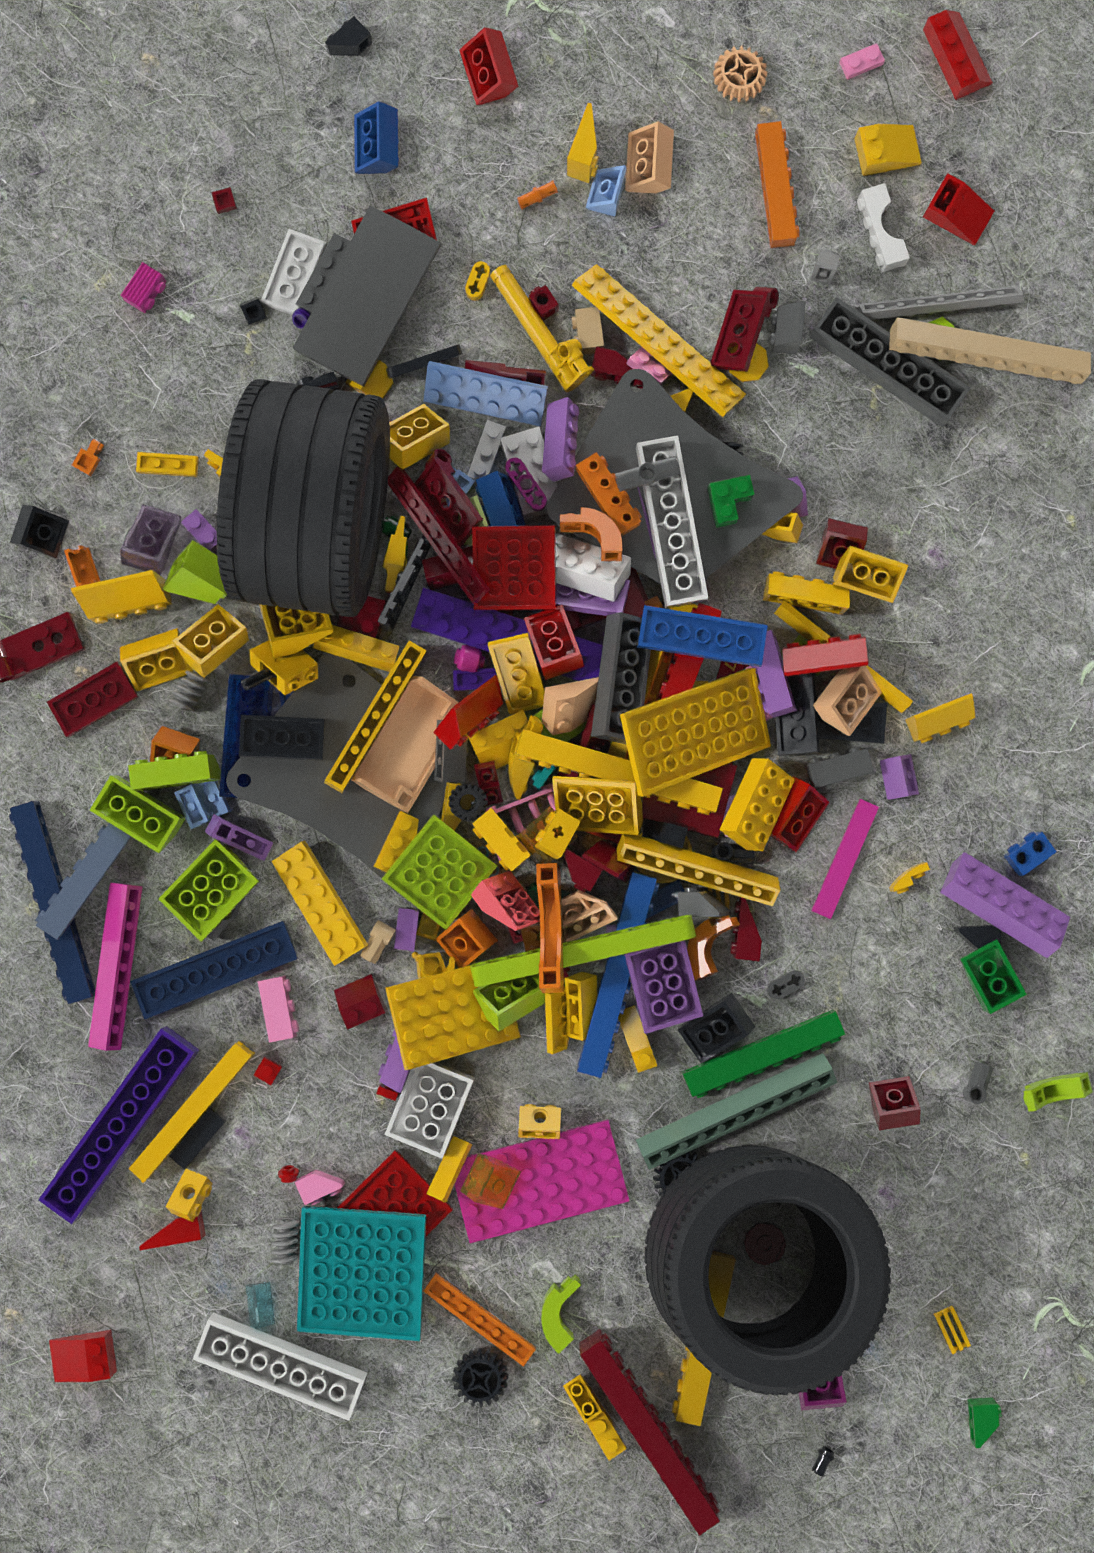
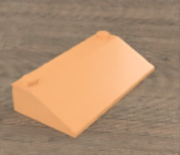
(405, 746)

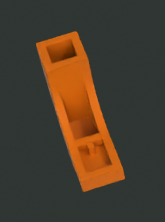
(597, 525)
(700, 946)

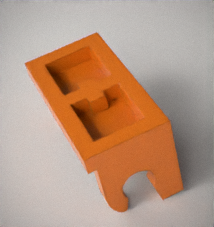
(82, 566)

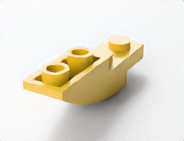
(520, 770)
(595, 1416)

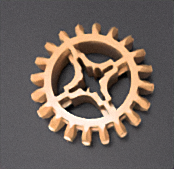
(745, 63)

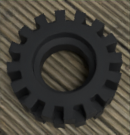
(480, 802)

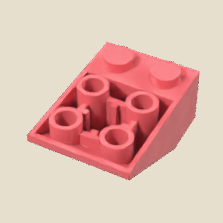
(506, 901)

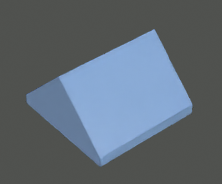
(607, 190)

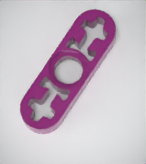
(539, 493)

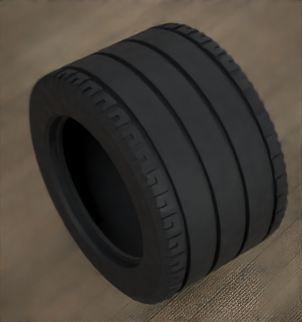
(303, 497)
(832, 1317)

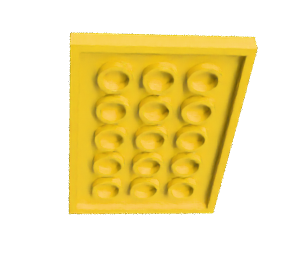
(441, 1018)

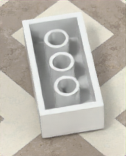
(529, 448)
(582, 569)

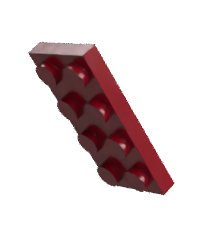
(92, 699)

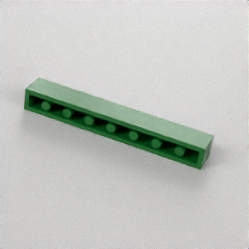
(763, 1053)

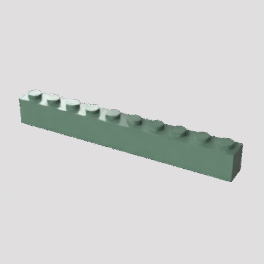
(736, 1111)

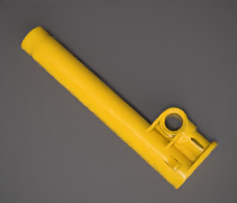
(562, 358)

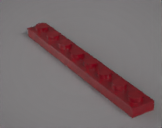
(437, 535)

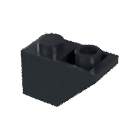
(349, 39)

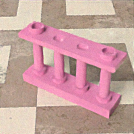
(546, 790)

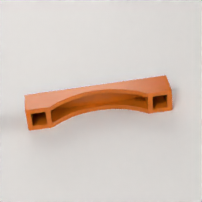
(551, 941)

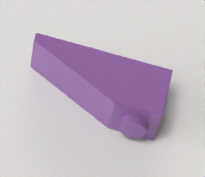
(238, 837)

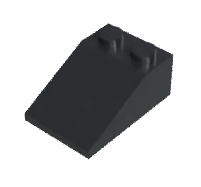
(718, 1029)

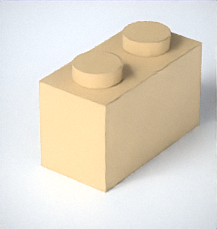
(588, 328)

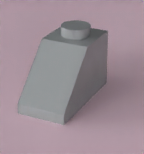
(825, 267)

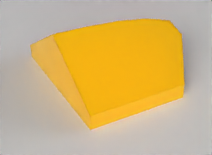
(377, 384)

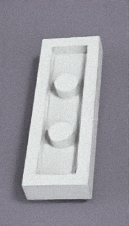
(487, 450)

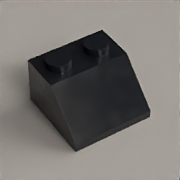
(39, 531)

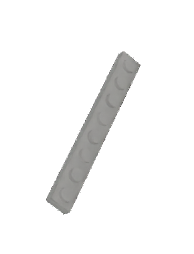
(937, 303)

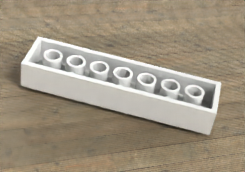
(673, 527)
(280, 1366)

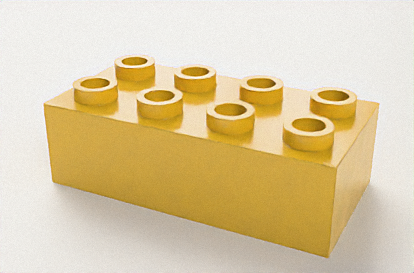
(757, 804)

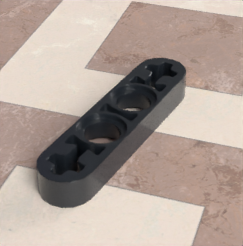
(423, 361)

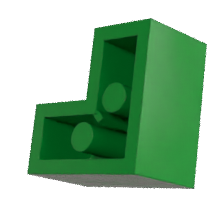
(724, 496)

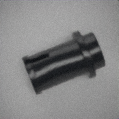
(823, 1461)

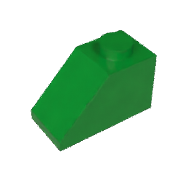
(983, 1419)

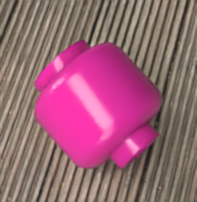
(469, 658)

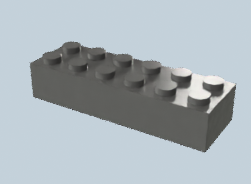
(621, 676)

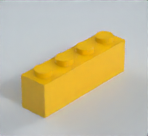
(359, 648)

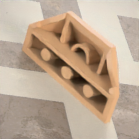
(584, 914)

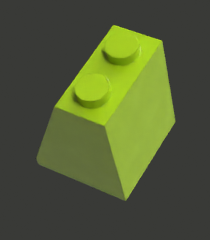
(196, 575)

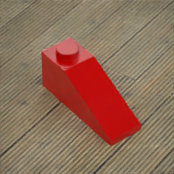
(176, 1232)

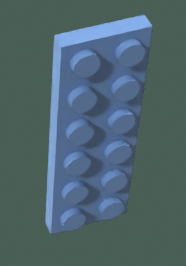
(485, 393)

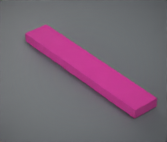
(845, 859)

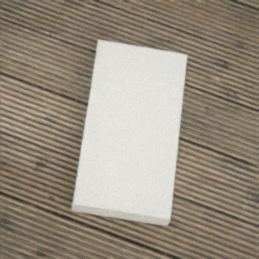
(292, 271)

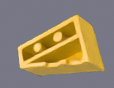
(500, 840)

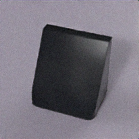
(253, 310)

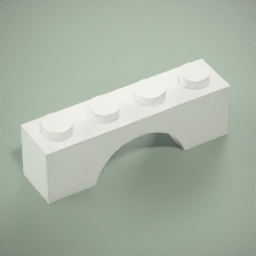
(889, 250)

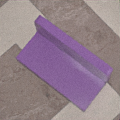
(899, 777)
(406, 929)

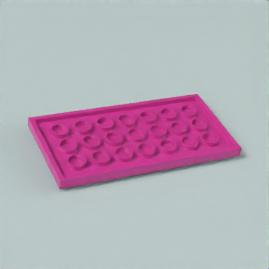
(554, 1183)

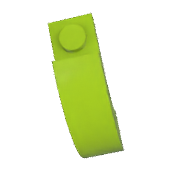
(1056, 1089)
(554, 1329)

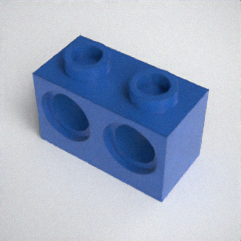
(1031, 857)

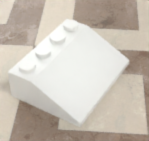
(430, 1107)

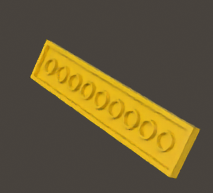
(659, 340)

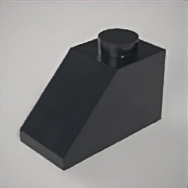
(665, 833)
(978, 935)

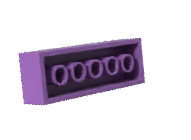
(1005, 905)

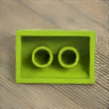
(509, 1000)

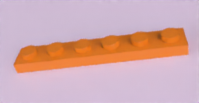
(479, 1319)

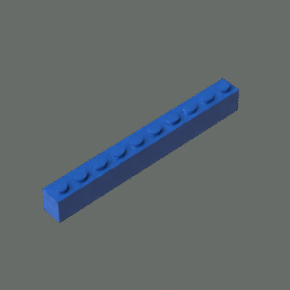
(615, 980)

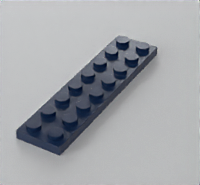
(214, 969)

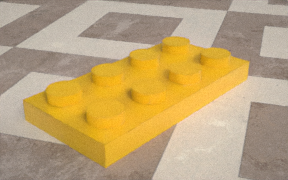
(518, 673)

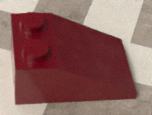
(605, 856)

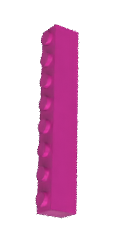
(115, 966)

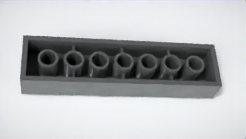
(905, 375)

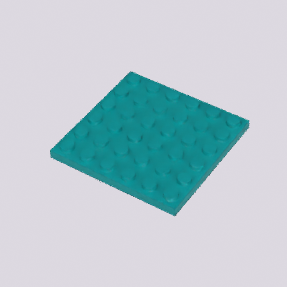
(361, 1273)

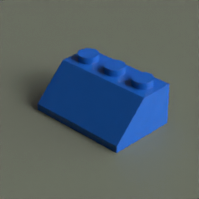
(376, 139)
(499, 500)

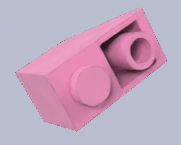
(316, 1185)

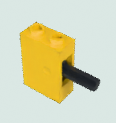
(284, 672)

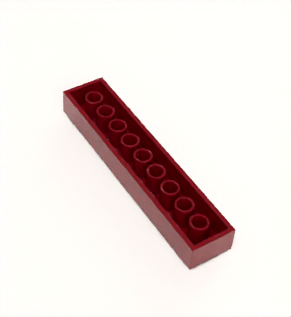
(649, 1431)

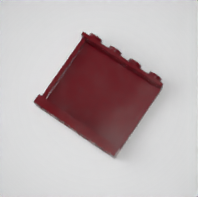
(690, 818)

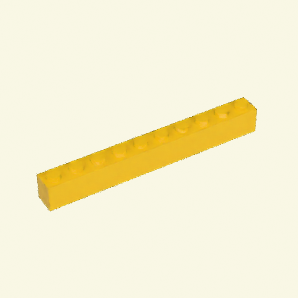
(599, 765)

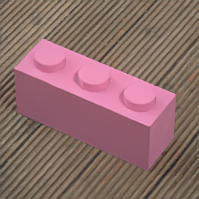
(278, 1008)

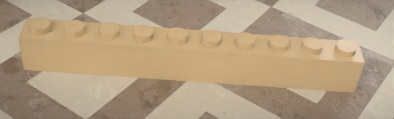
(990, 351)

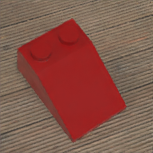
(554, 642)
(83, 1357)

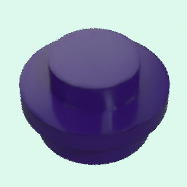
(300, 317)

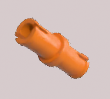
(537, 194)

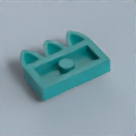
(541, 777)

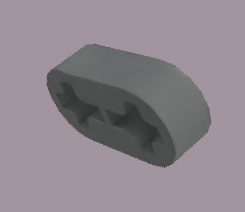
(788, 989)

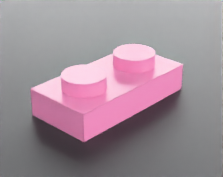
(862, 61)

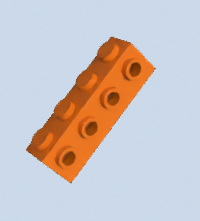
(606, 493)

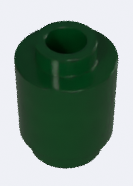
(390, 525)

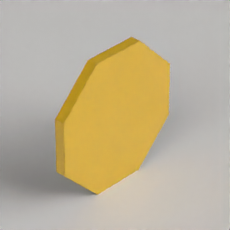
(757, 367)

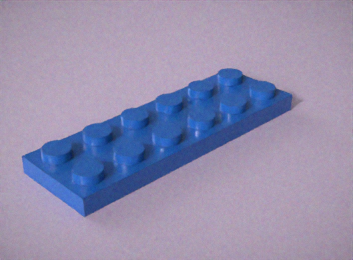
(702, 636)

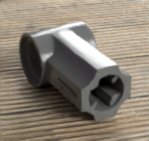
(978, 1080)

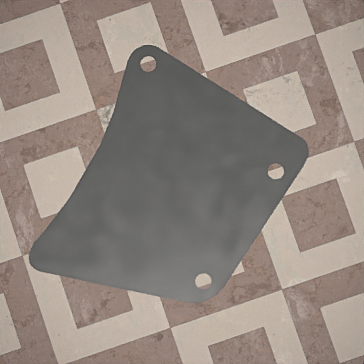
(654, 415)
(297, 787)

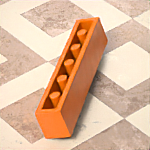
(776, 184)

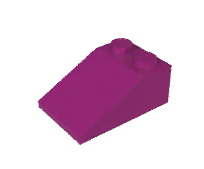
(822, 1397)

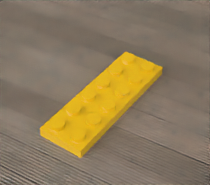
(319, 903)

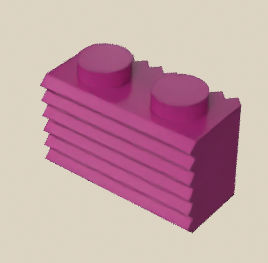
(144, 288)

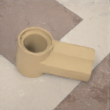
(380, 937)

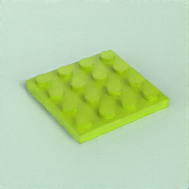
(439, 872)

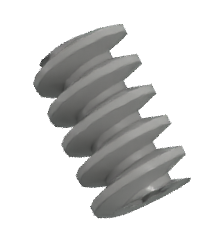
(189, 690)
(286, 1240)

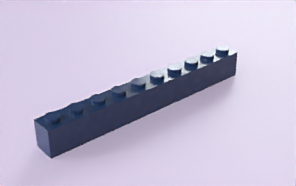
(46, 880)

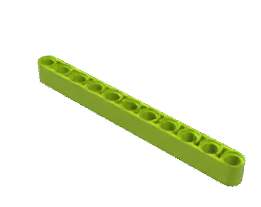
(587, 949)

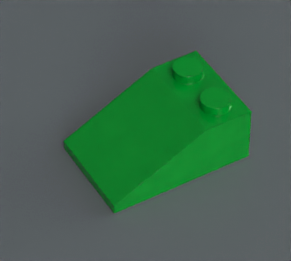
(992, 977)

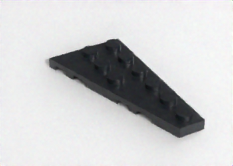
(405, 583)

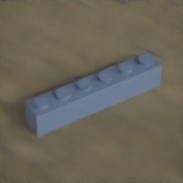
(83, 881)

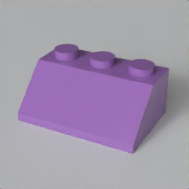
(393, 1071)

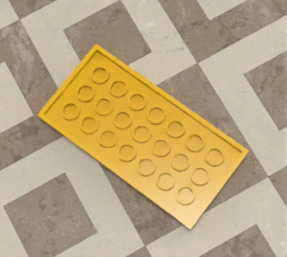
(695, 731)

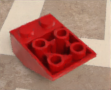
(959, 210)

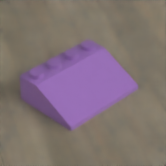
(663, 986)

